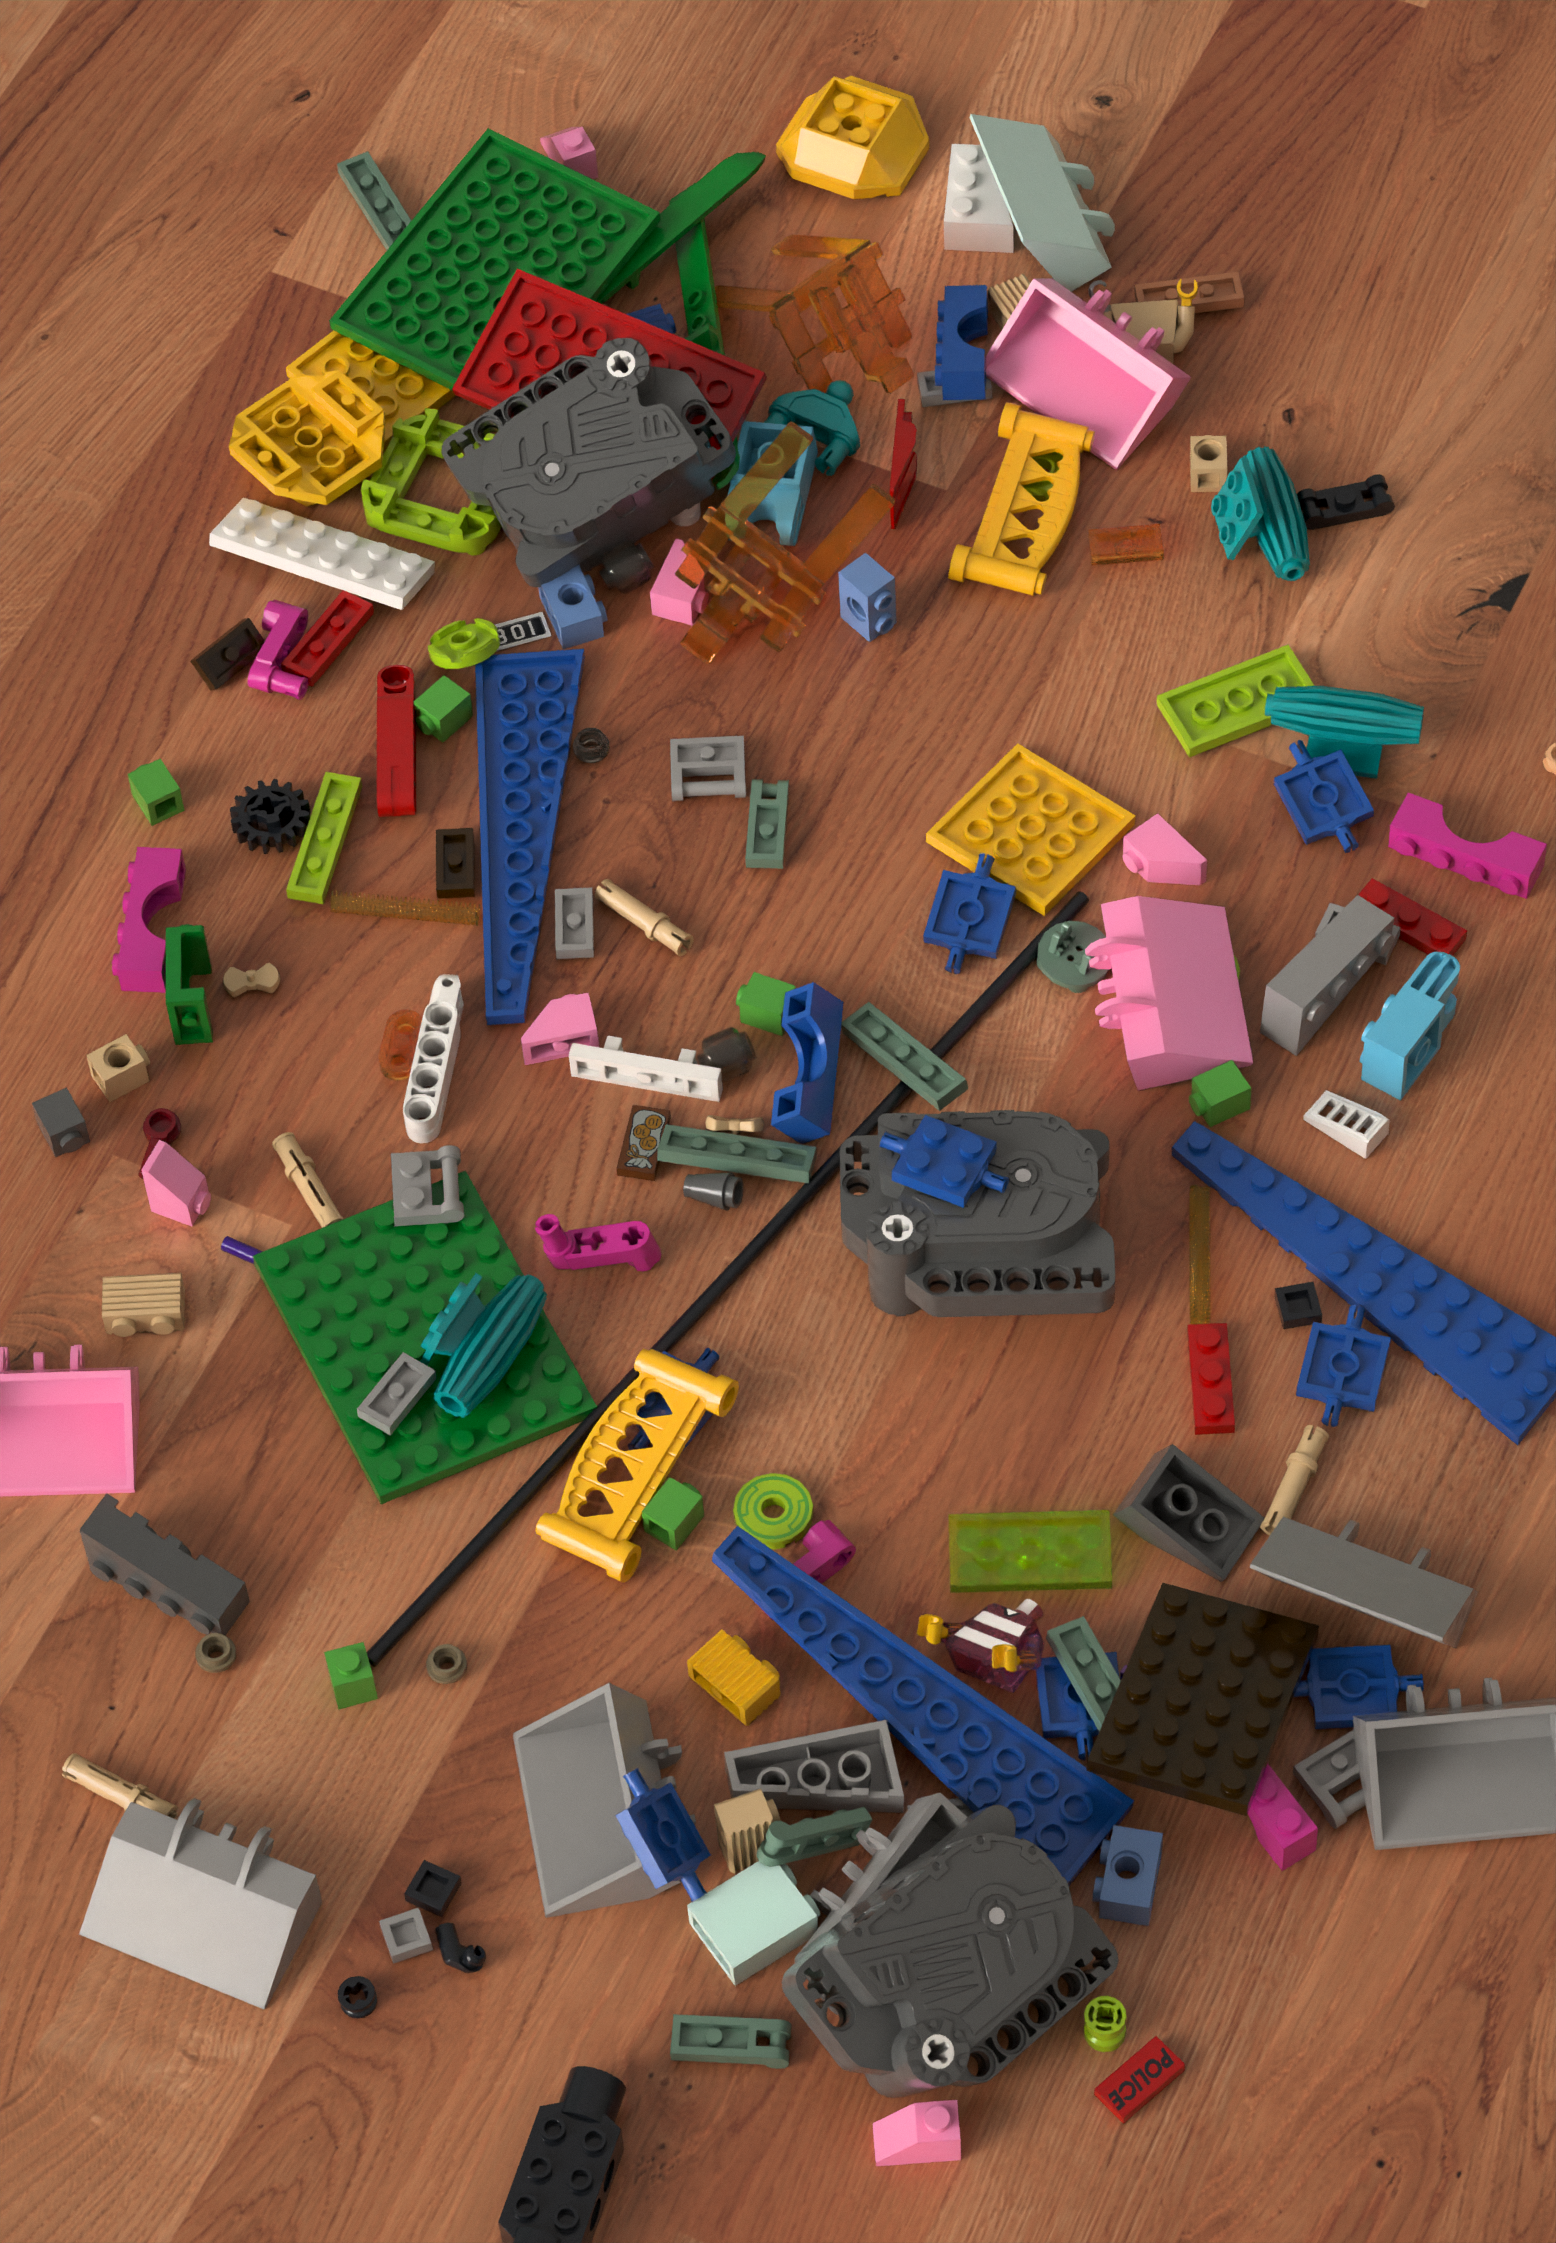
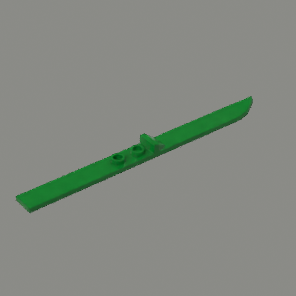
(687, 213)
(701, 306)

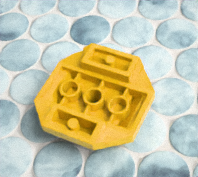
(855, 139)
(311, 438)

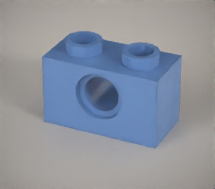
(867, 597)
(573, 608)
(1128, 1898)

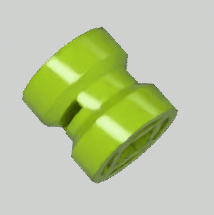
(1105, 2033)

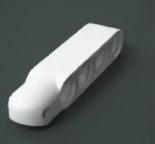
(430, 1070)

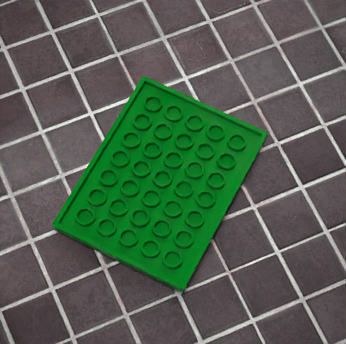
(460, 251)
(371, 1292)

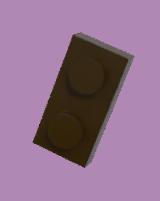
(228, 654)
(455, 863)

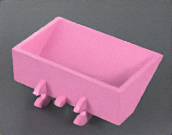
(1085, 368)
(1171, 987)
(67, 1428)

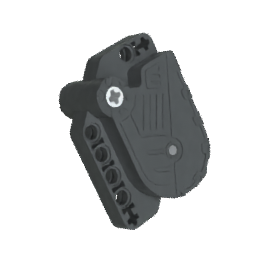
(590, 458)
(1002, 1249)
(950, 1960)

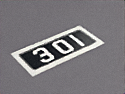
(522, 630)

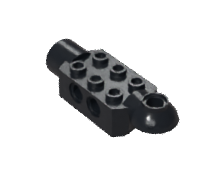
(567, 2163)

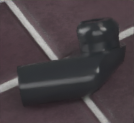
(456, 1955)

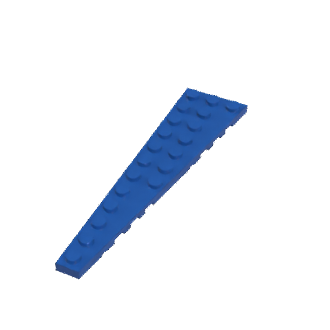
(1455, 1330)

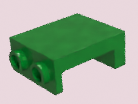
(187, 1007)

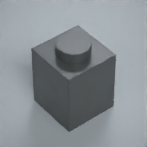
(61, 1122)

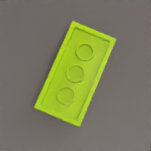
(1230, 700)

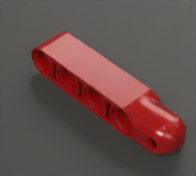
(396, 742)

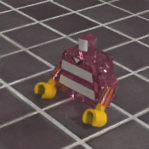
(993, 1645)

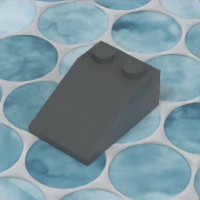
(1189, 1513)

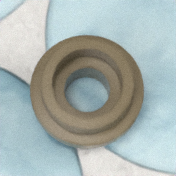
(215, 1643)
(446, 1654)

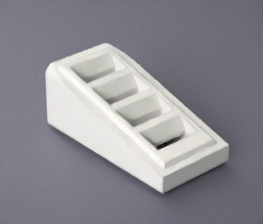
(1360, 1143)

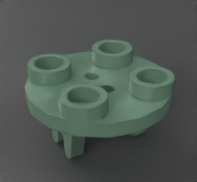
(1061, 944)

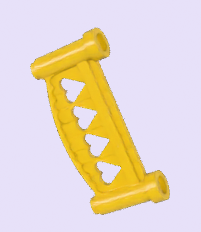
(1029, 437)
(607, 1536)

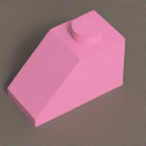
(572, 149)
(673, 597)
(1163, 854)
(557, 1027)
(175, 1185)
(918, 2134)

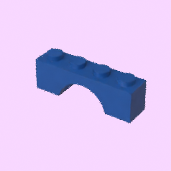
(963, 319)
(814, 1025)

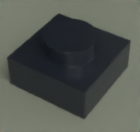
(1298, 1305)
(432, 1888)

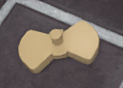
(264, 979)
(719, 1123)

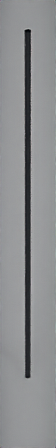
(705, 1300)

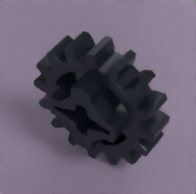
(270, 816)

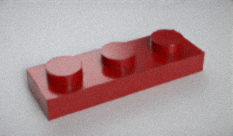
(328, 637)
(1417, 923)
(1210, 1378)

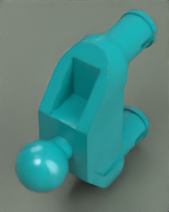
(827, 416)

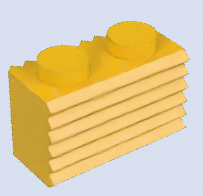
(735, 1676)

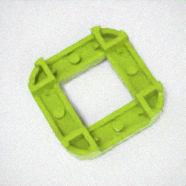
(385, 492)

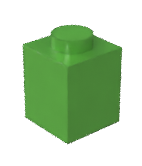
(443, 709)
(156, 792)
(763, 1003)
(1220, 1093)
(673, 1513)
(351, 1675)

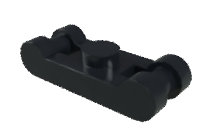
(1345, 503)

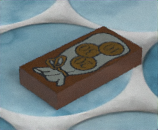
(641, 1143)

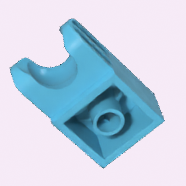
(789, 496)
(1410, 1026)

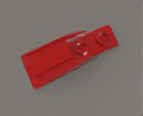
(903, 462)

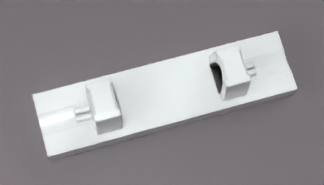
(646, 1072)

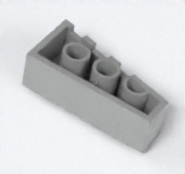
(1324, 973)
(822, 1770)

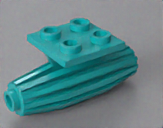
(1263, 504)
(1346, 721)
(481, 1339)

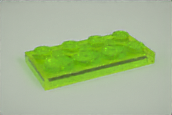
(1030, 1551)

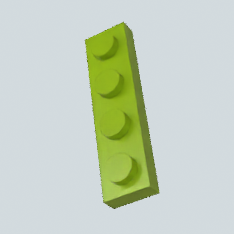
(324, 838)

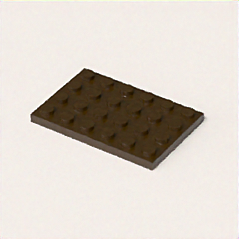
(1203, 1699)

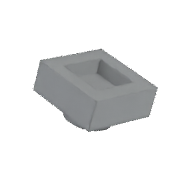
(405, 1935)

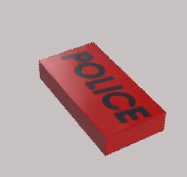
(1139, 2079)

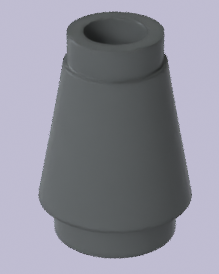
(715, 1189)

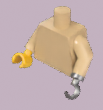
(1173, 318)

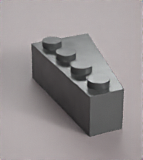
(161, 1569)

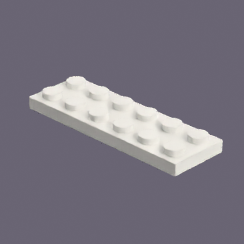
(322, 553)

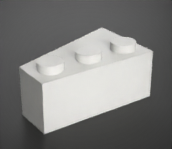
(974, 206)

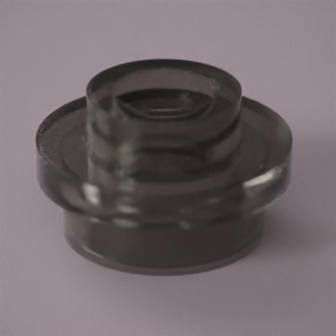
(591, 738)

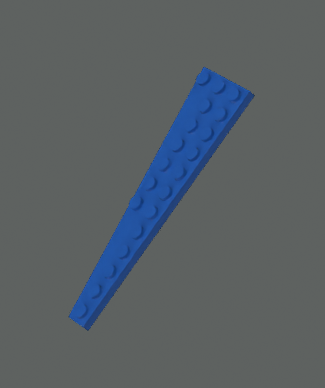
(523, 755)
(940, 1719)

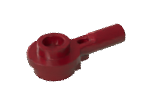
(160, 1125)

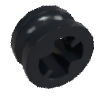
(360, 2008)

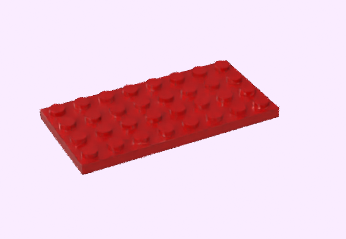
(546, 324)

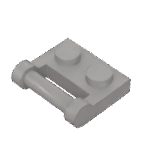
(707, 758)
(414, 1189)
(1330, 1772)

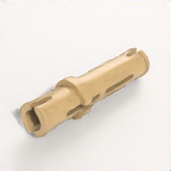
(656, 925)
(290, 1153)
(1300, 1468)
(113, 1786)

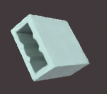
(753, 1919)

